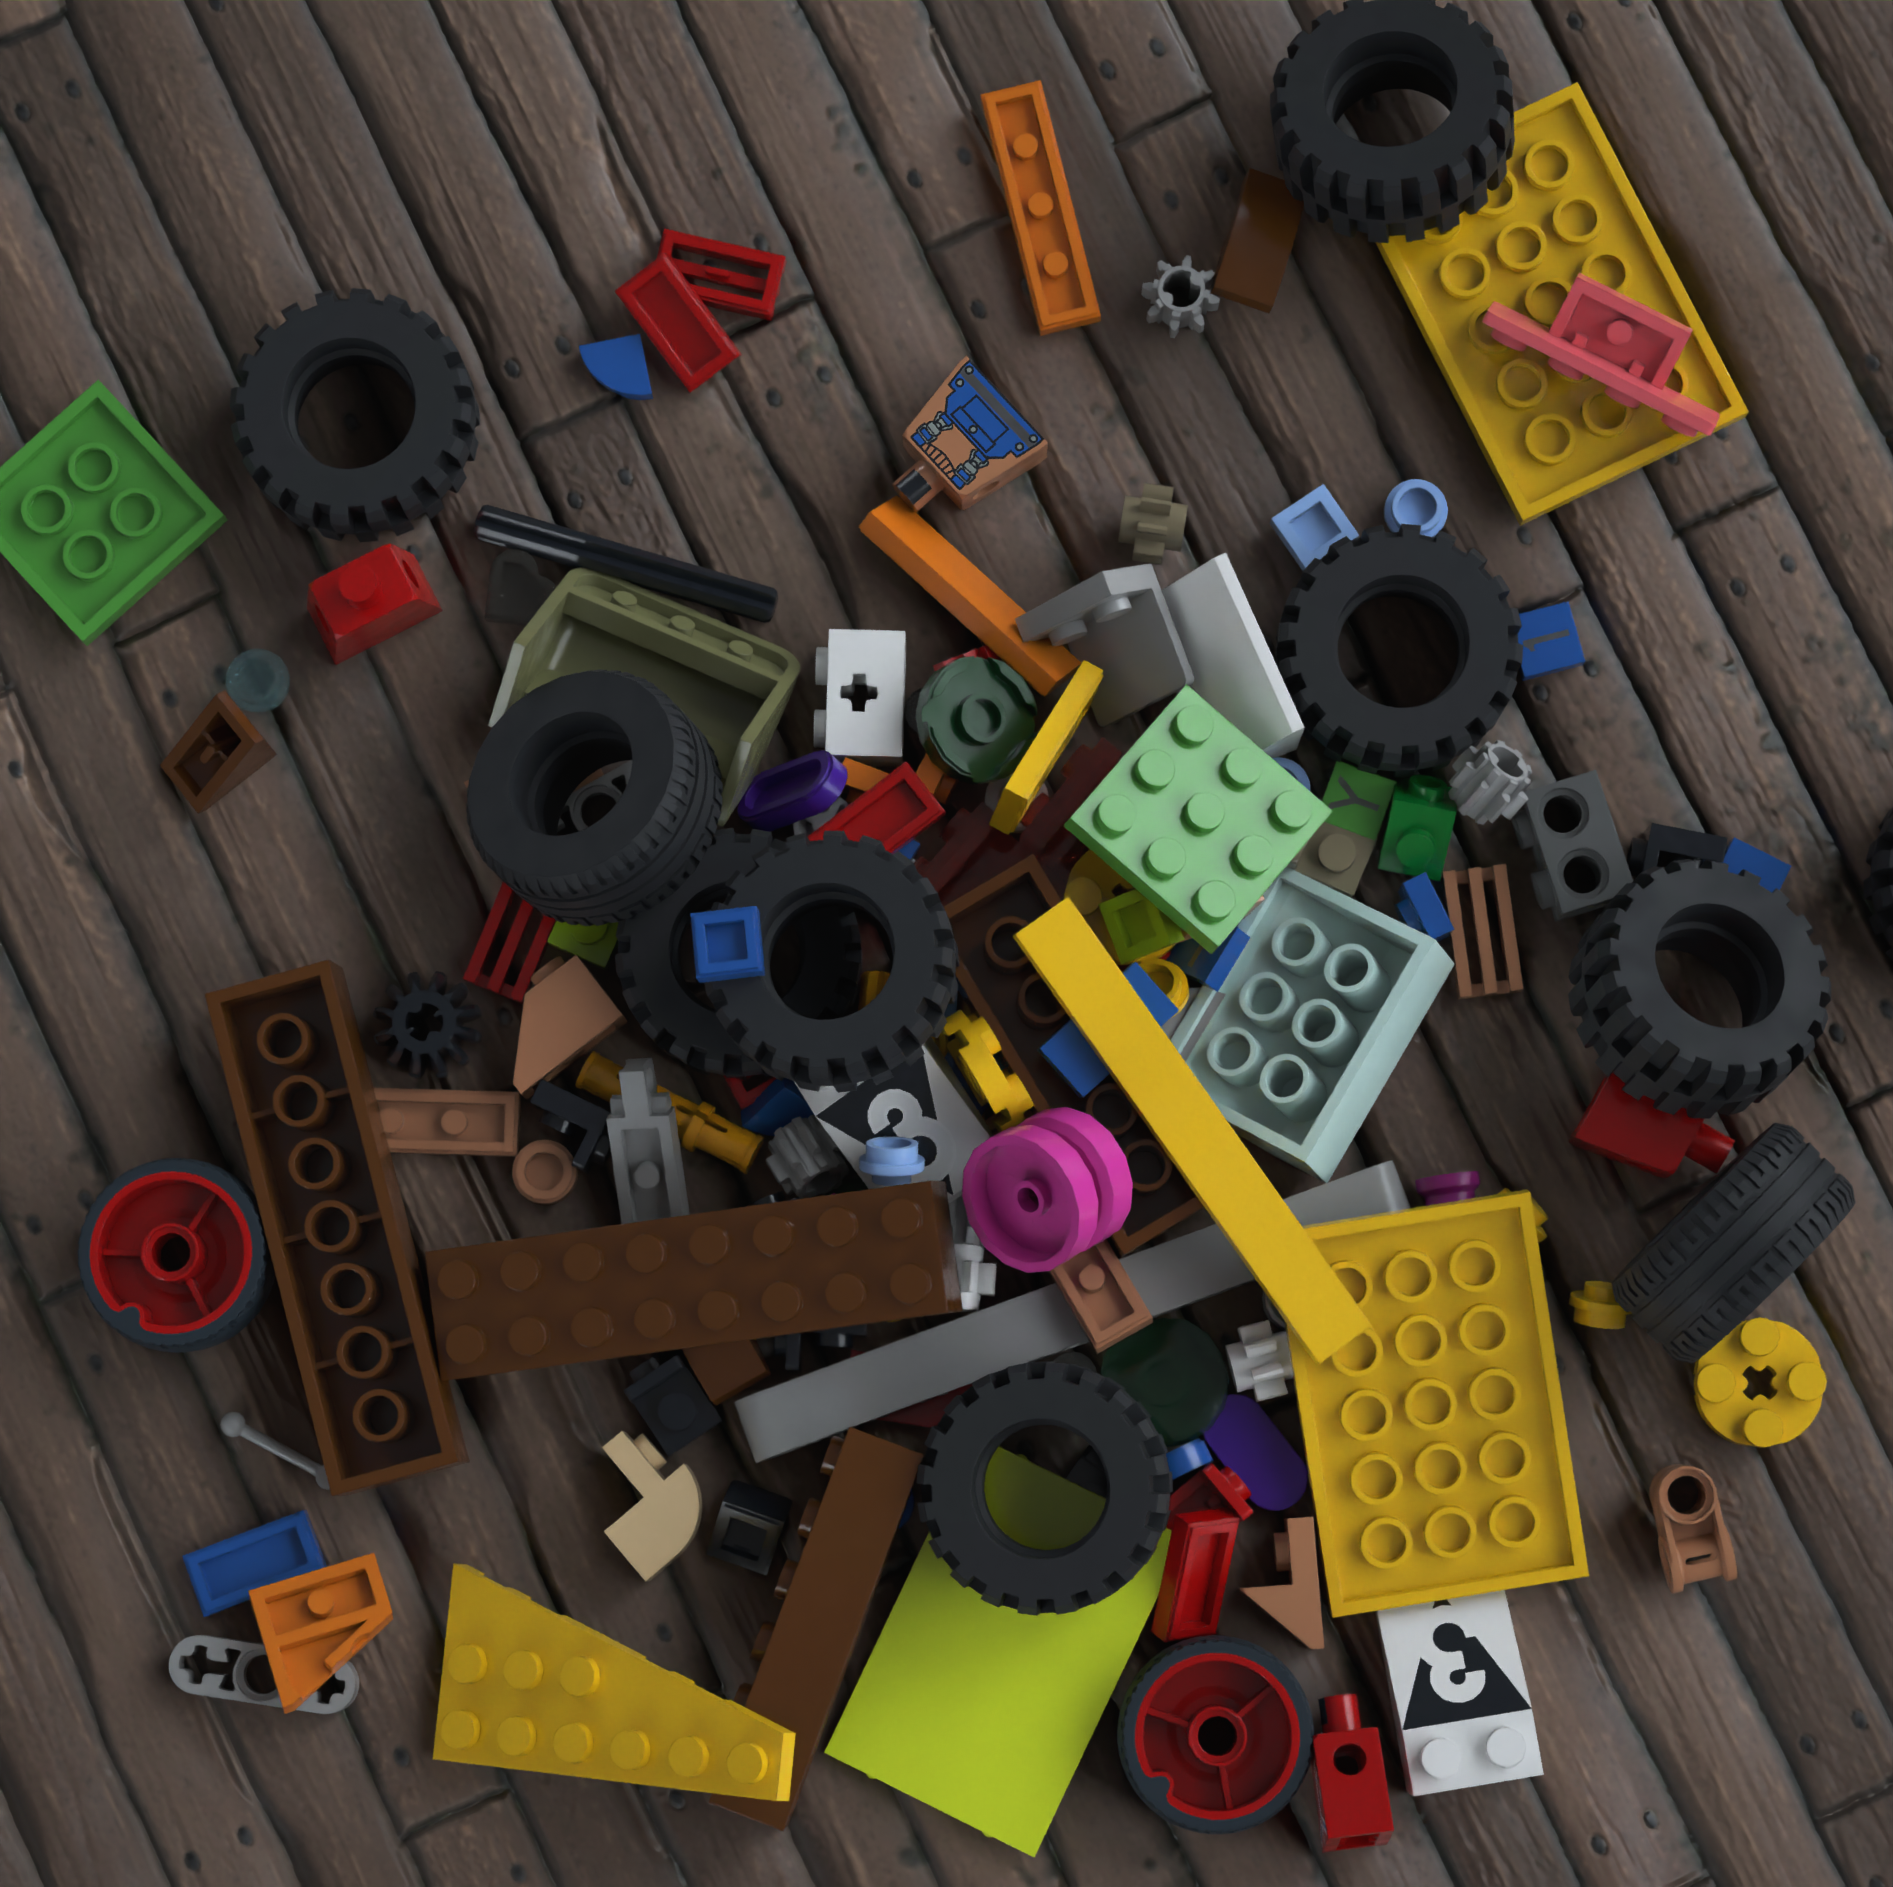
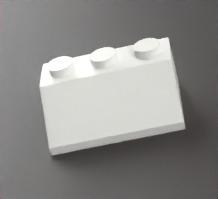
(1231, 656)

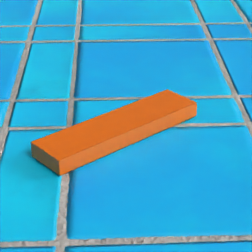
(1040, 208)
(966, 593)

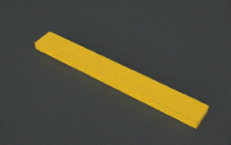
(1192, 1130)

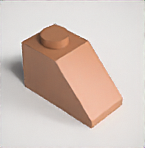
(561, 1022)

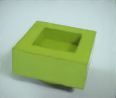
(1138, 926)
(589, 943)

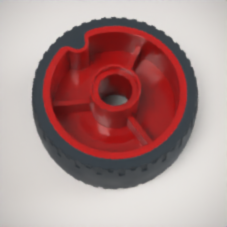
(227, 1263)
(1162, 1724)

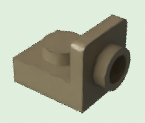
(1334, 858)

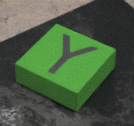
(1357, 799)

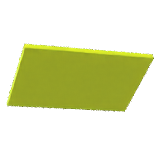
(987, 1702)

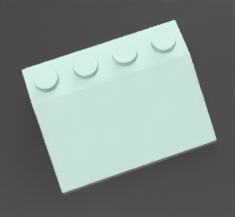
(1312, 1020)

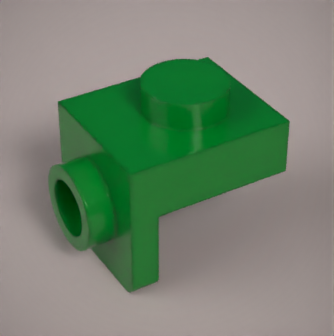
(1418, 827)

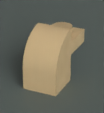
(668, 1515)

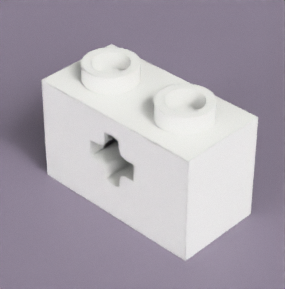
(871, 660)

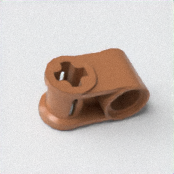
(1691, 1532)

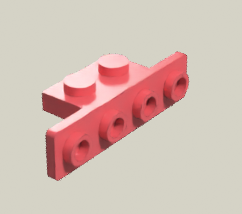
(1614, 343)

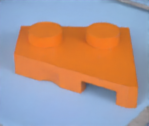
(319, 1623)

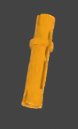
(696, 1123)

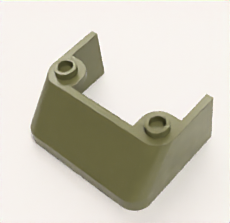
(712, 671)

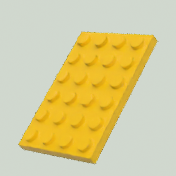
(1553, 217)
(1443, 1421)

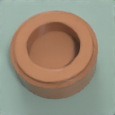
(544, 1172)

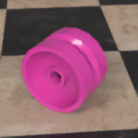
(1047, 1189)

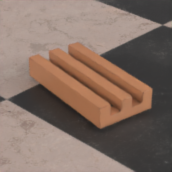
(1475, 879)

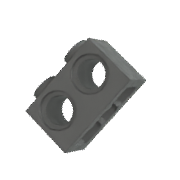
(1590, 843)

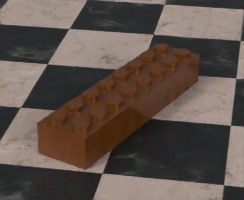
(336, 1228)
(694, 1280)

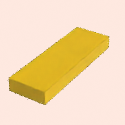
(1046, 748)

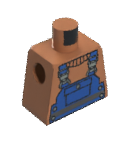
(966, 442)

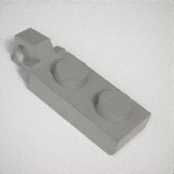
(645, 1147)

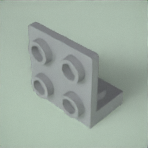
(1122, 628)

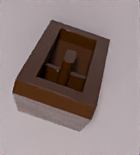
(216, 753)

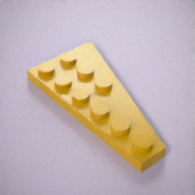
(571, 1702)

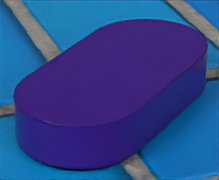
(792, 791)
(1257, 1454)

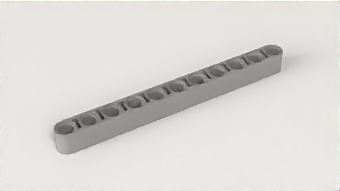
(1024, 1328)

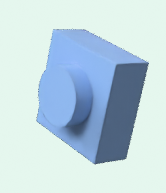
(1312, 526)

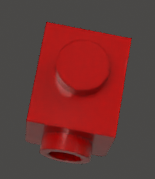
(1211, 1490)

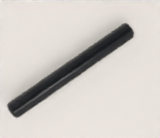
(626, 562)

